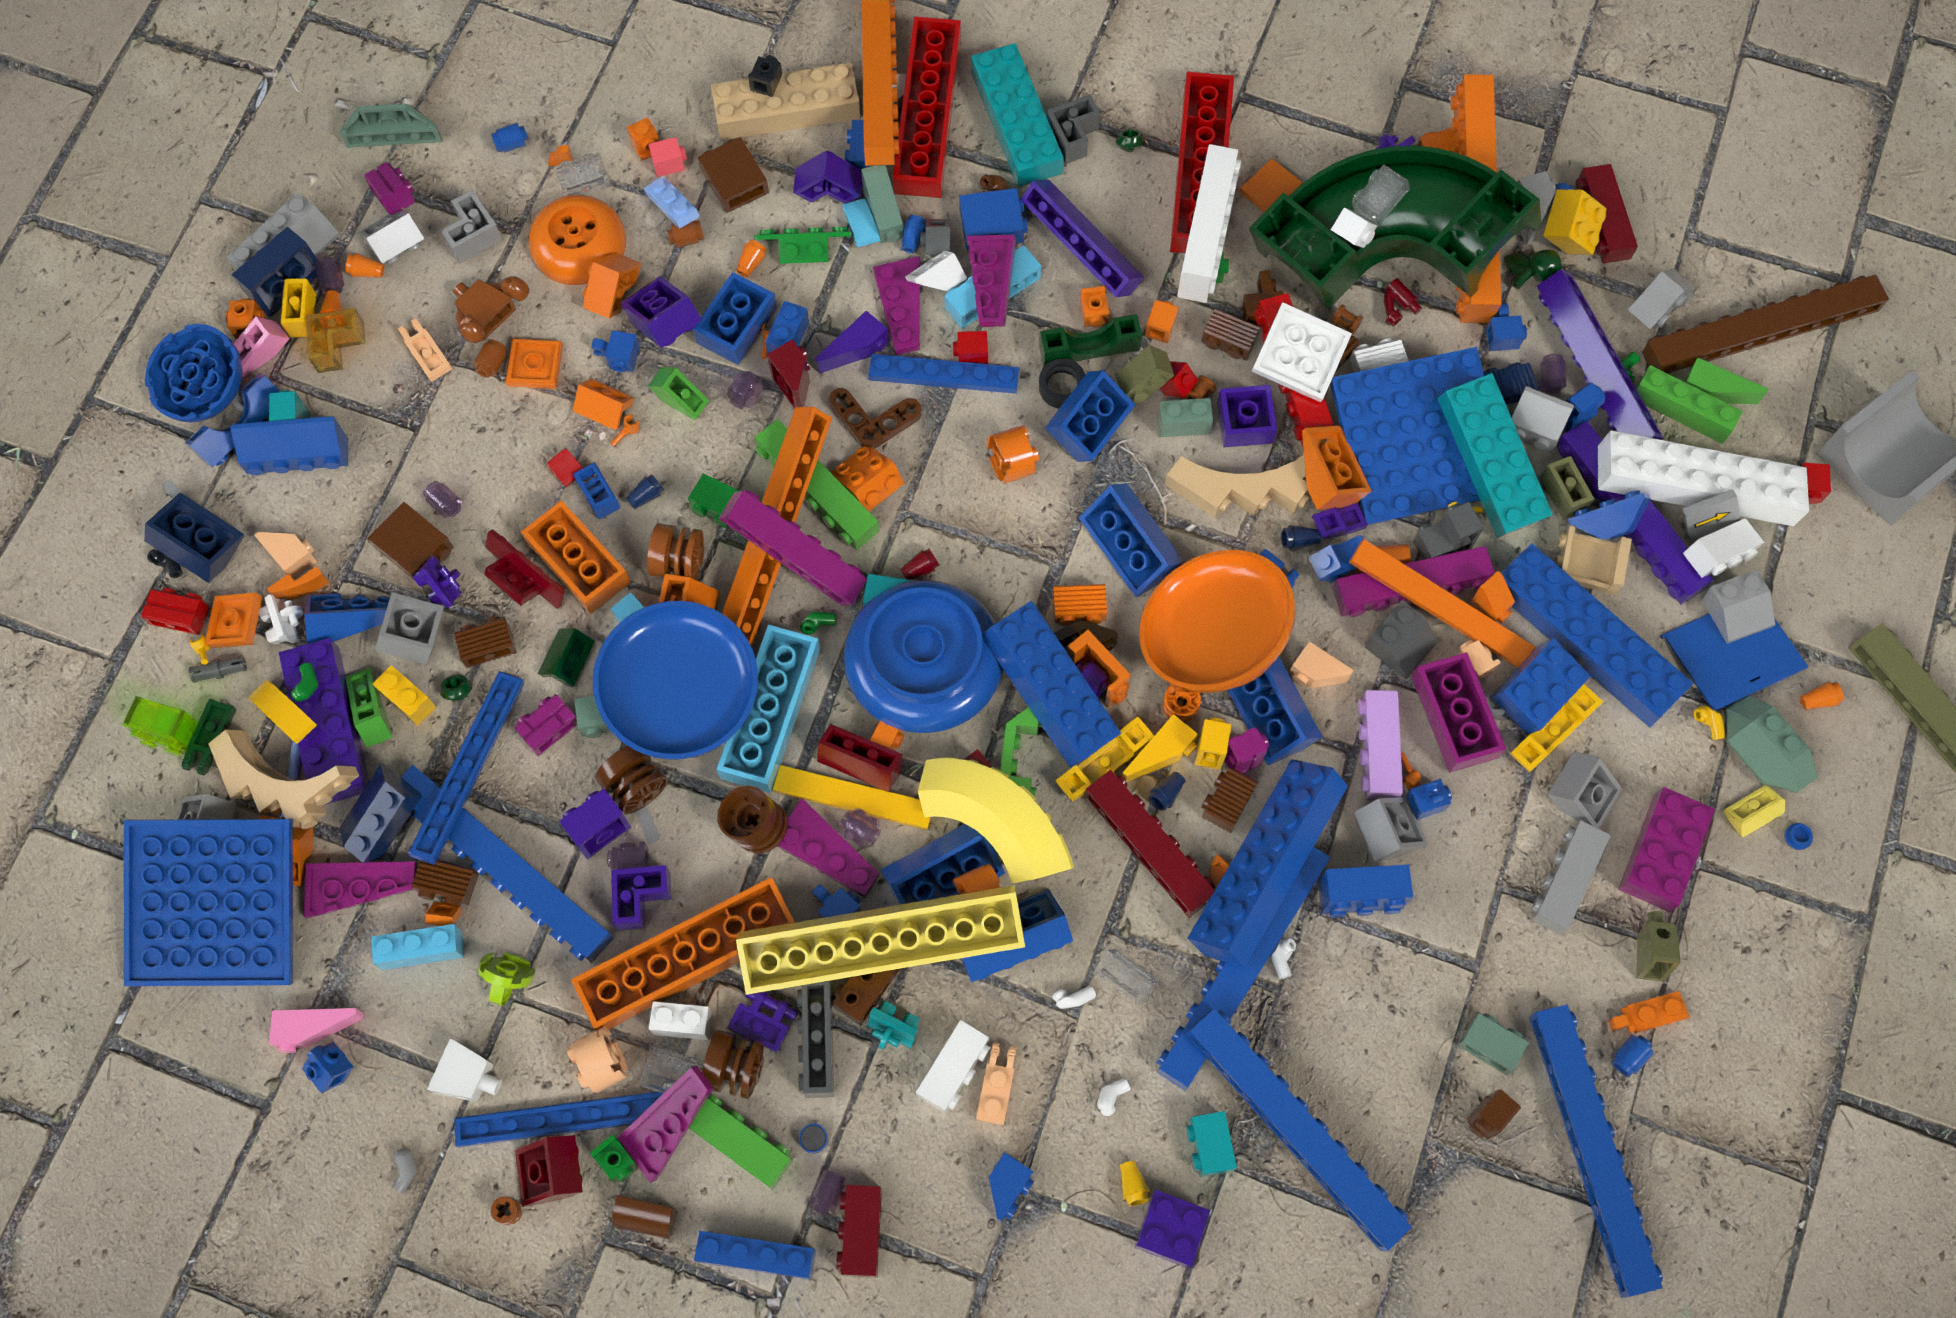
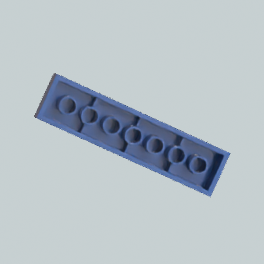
(1594, 636)
(1267, 862)

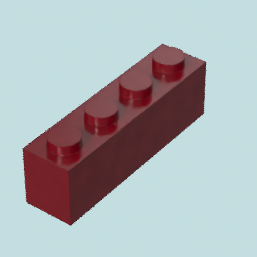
(1616, 233)

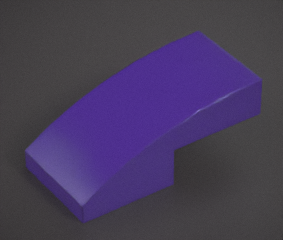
(1340, 522)

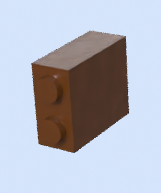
(733, 174)
(409, 540)

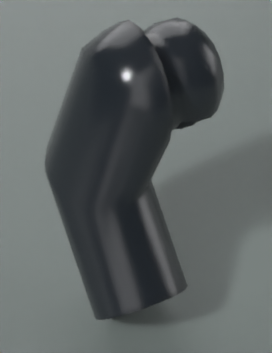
(159, 559)

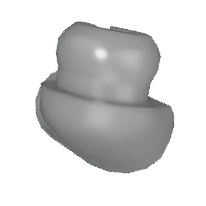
(407, 1169)

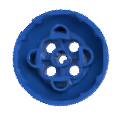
(175, 363)

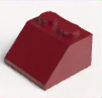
(790, 372)
(548, 1170)

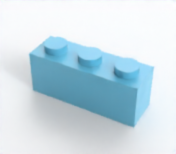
(417, 947)

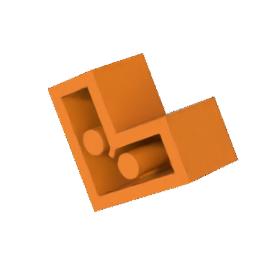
(608, 283)

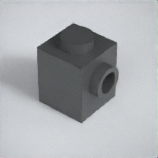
(936, 237)

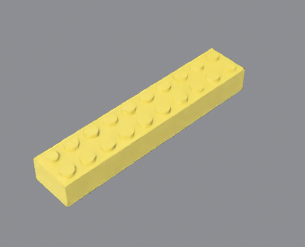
(880, 939)

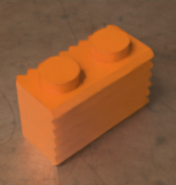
(1079, 603)

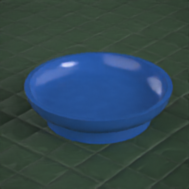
(922, 657)
(675, 680)

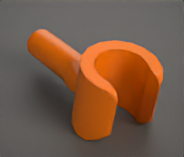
(764, 334)
(628, 429)
(1413, 777)

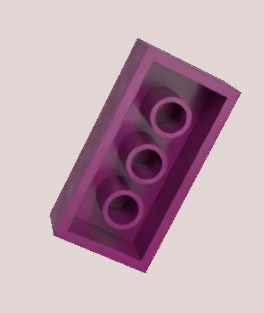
(1458, 712)
(1666, 849)

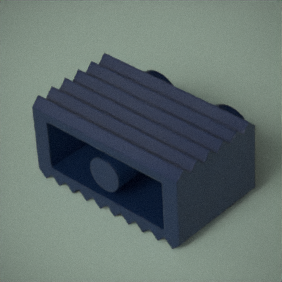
(1513, 380)

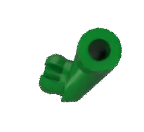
(1629, 361)
(816, 620)
(307, 685)

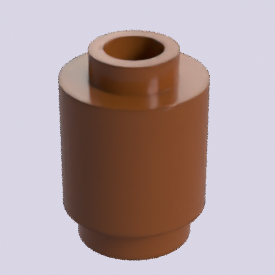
(686, 235)
(490, 358)

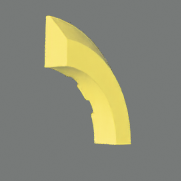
(998, 811)

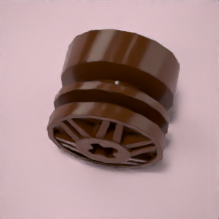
(631, 779)
(752, 819)
(733, 1064)

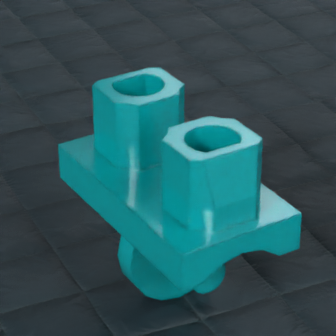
(890, 1029)

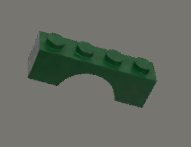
(1117, 337)

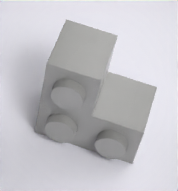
(475, 229)
(1666, 292)

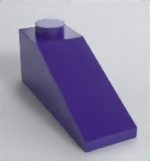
(856, 343)

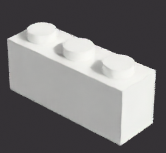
(1724, 548)
(954, 1067)

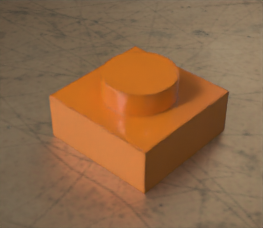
(442, 914)

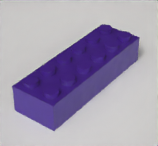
(335, 736)

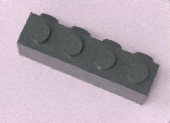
(817, 1036)

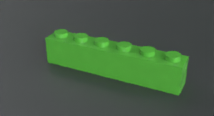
(824, 493)

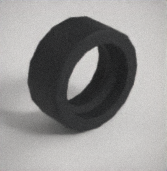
(1054, 367)

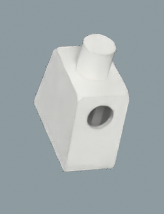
(463, 1074)

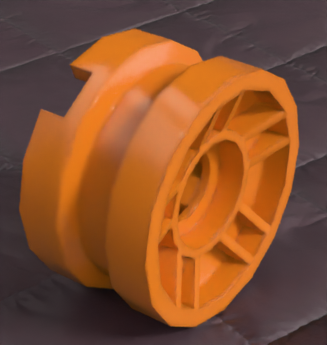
(1186, 712)

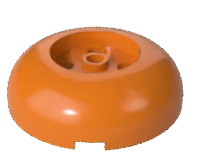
(572, 259)

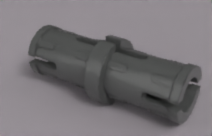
(218, 668)

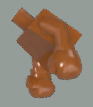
(486, 306)

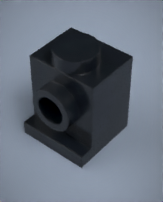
(765, 75)

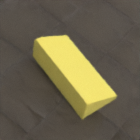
(1755, 810)

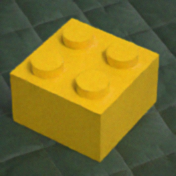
(1575, 222)

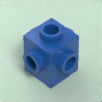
(327, 1067)

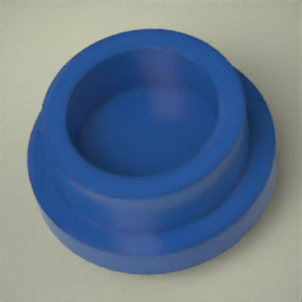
(1798, 836)

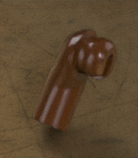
(993, 183)

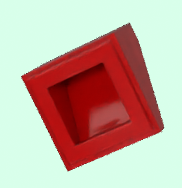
(564, 466)

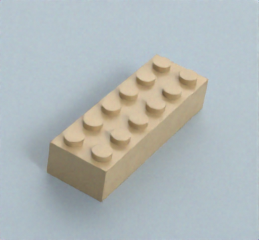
(799, 101)

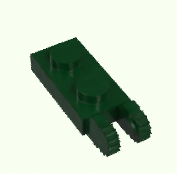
(212, 723)

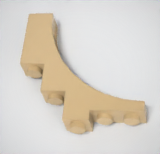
(1215, 490)
(251, 777)

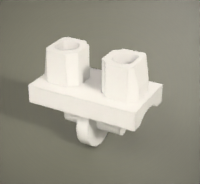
(284, 619)

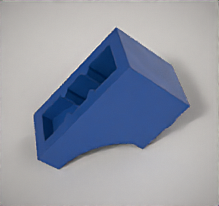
(1334, 560)

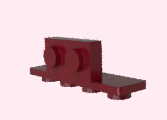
(518, 575)

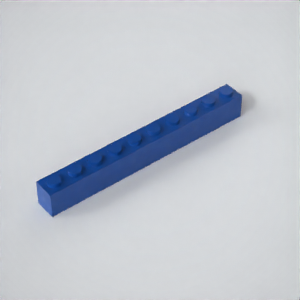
(516, 876)
(1233, 981)
(1298, 1130)
(1595, 1152)

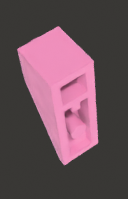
(260, 343)
(306, 1027)

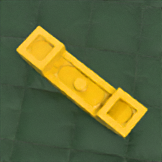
(282, 711)
(1564, 722)
(1110, 756)

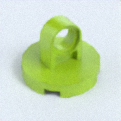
(505, 975)

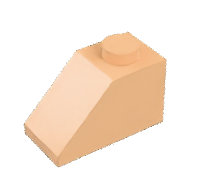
(288, 551)
(1318, 668)

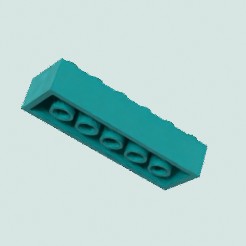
(1016, 115)
(1494, 455)

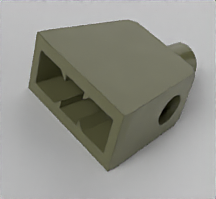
(1657, 948)

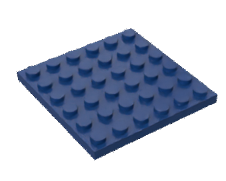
(1403, 435)
(208, 902)

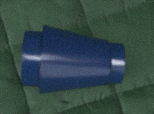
(644, 492)
(1299, 537)
(1166, 792)

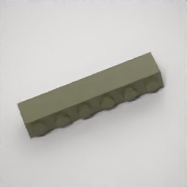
(1910, 688)

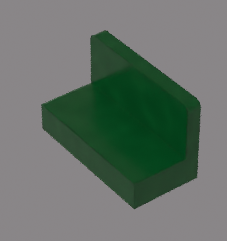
(566, 656)

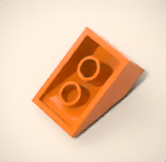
(1332, 469)

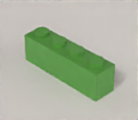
(1688, 405)
(741, 1144)

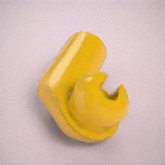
(1712, 719)

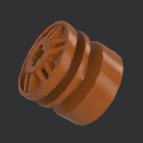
(670, 551)

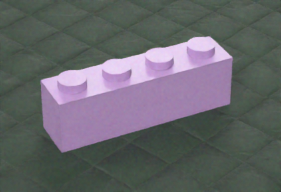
(1381, 744)

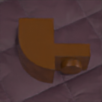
(1266, 289)

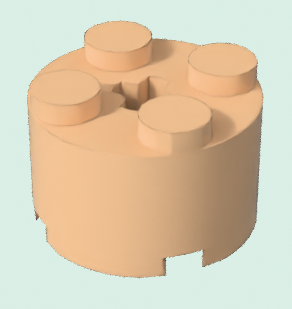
(598, 1060)

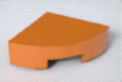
(560, 155)
(1218, 869)

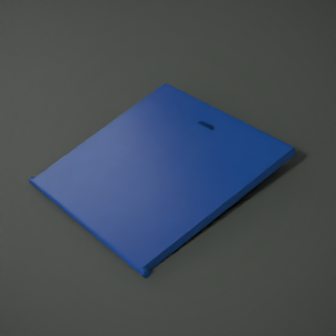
(1732, 669)

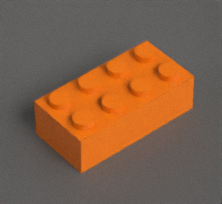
(576, 557)

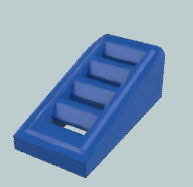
(603, 504)

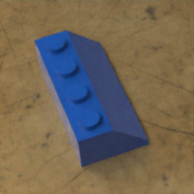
(290, 445)
(1130, 538)
(1278, 711)
(931, 869)
(1043, 930)

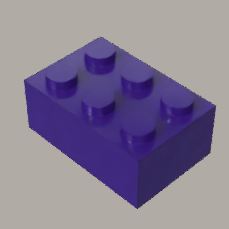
(661, 312)

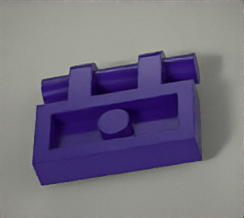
(753, 1024)

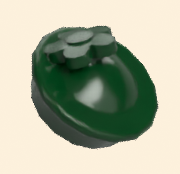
(1129, 139)
(455, 688)

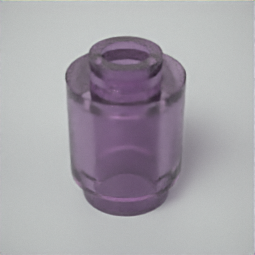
(329, 275)
(1553, 373)
(442, 499)
(827, 1192)

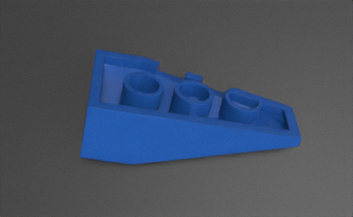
(337, 617)

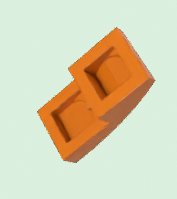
(291, 589)

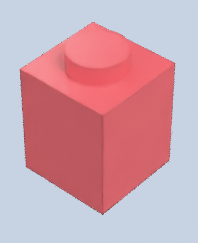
(667, 156)

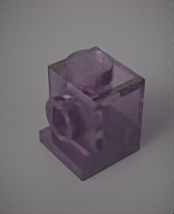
(628, 856)

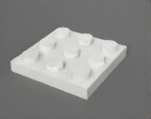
(1301, 352)

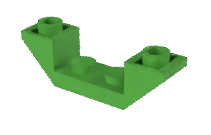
(1024, 724)

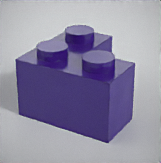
(829, 176)
(632, 889)

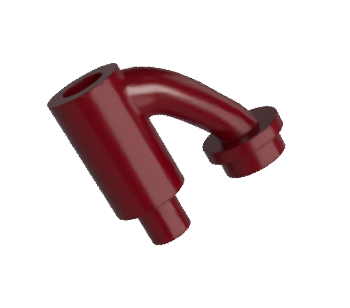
(1404, 297)

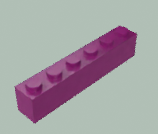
(792, 547)
(1450, 571)

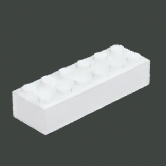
(1209, 224)

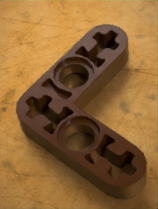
(868, 426)

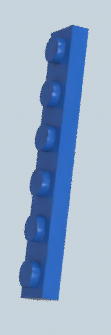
(943, 373)

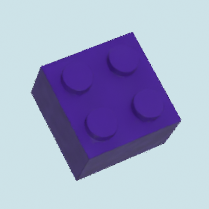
(1246, 416)
(595, 823)
(1172, 1229)

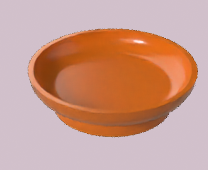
(1217, 621)

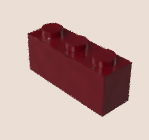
(859, 757)
(860, 1231)

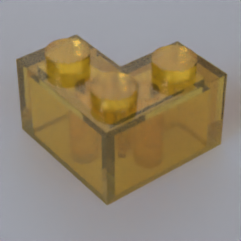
(329, 333)

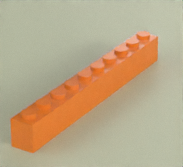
(879, 82)
(786, 494)

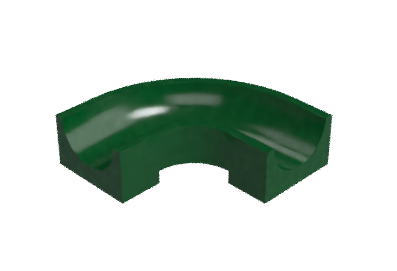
(1449, 219)

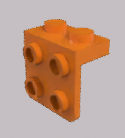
(869, 476)

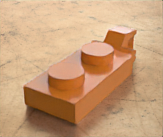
(1651, 1013)

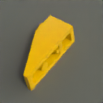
(1164, 749)

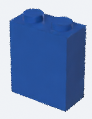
(993, 214)

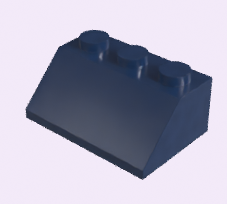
(280, 259)
(193, 537)
(378, 815)

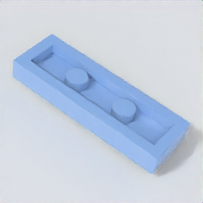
(671, 202)

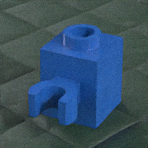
(1505, 331)
(619, 352)
(1429, 799)
(838, 904)

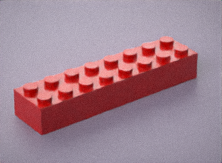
(927, 107)
(1203, 122)

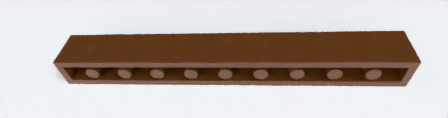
(1766, 324)

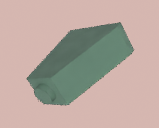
(882, 203)

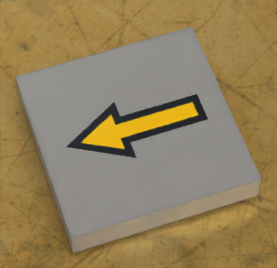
(1711, 514)

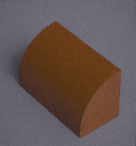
(643, 1217)

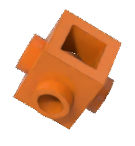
(241, 314)

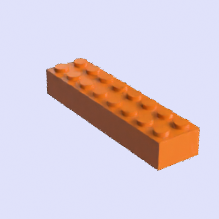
(677, 957)

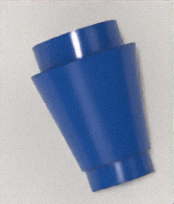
(912, 233)

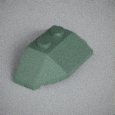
(388, 126)
(1768, 745)

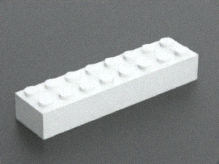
(1692, 474)

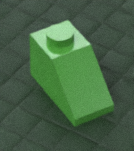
(678, 392)

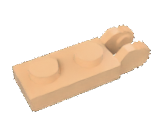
(425, 351)
(996, 1088)

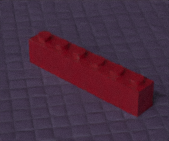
(1150, 843)

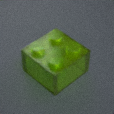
(160, 726)

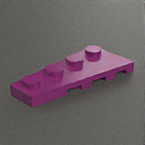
(992, 272)
(900, 303)
(825, 850)
(346, 885)
(663, 1125)

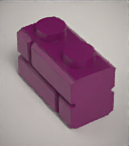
(390, 188)
(546, 724)
(1246, 751)

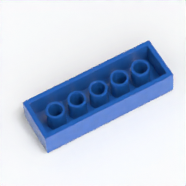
(1050, 684)

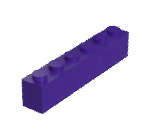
(1082, 238)

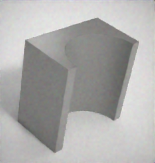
(1892, 452)

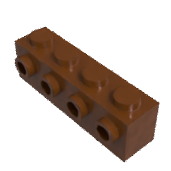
(862, 994)

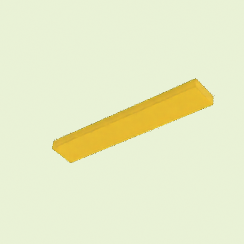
(850, 796)

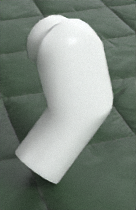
(1281, 955)
(1074, 1000)
(1109, 1094)

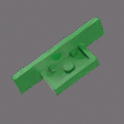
(803, 247)

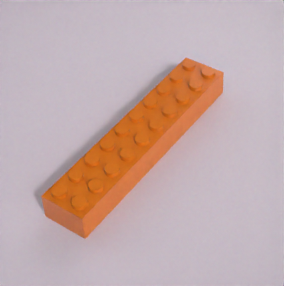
(1476, 139)

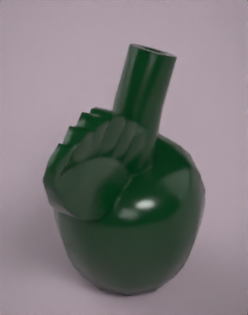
(1539, 265)

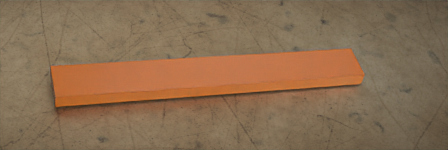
(1441, 603)

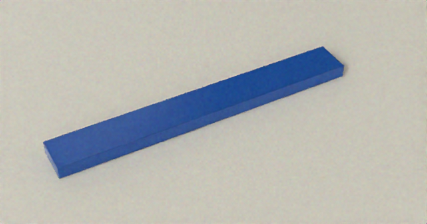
(466, 768)
(551, 1119)

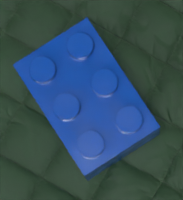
(735, 318)
(1090, 416)
(1540, 686)
(1365, 890)

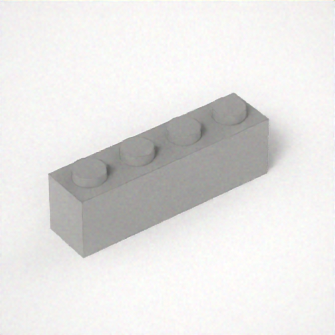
(1570, 877)

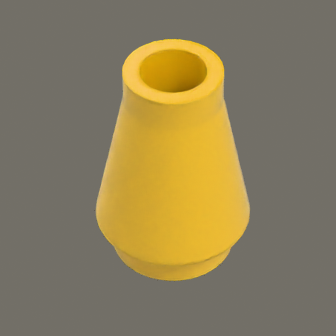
(1133, 1184)

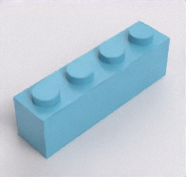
(961, 300)

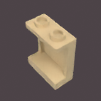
(1594, 561)

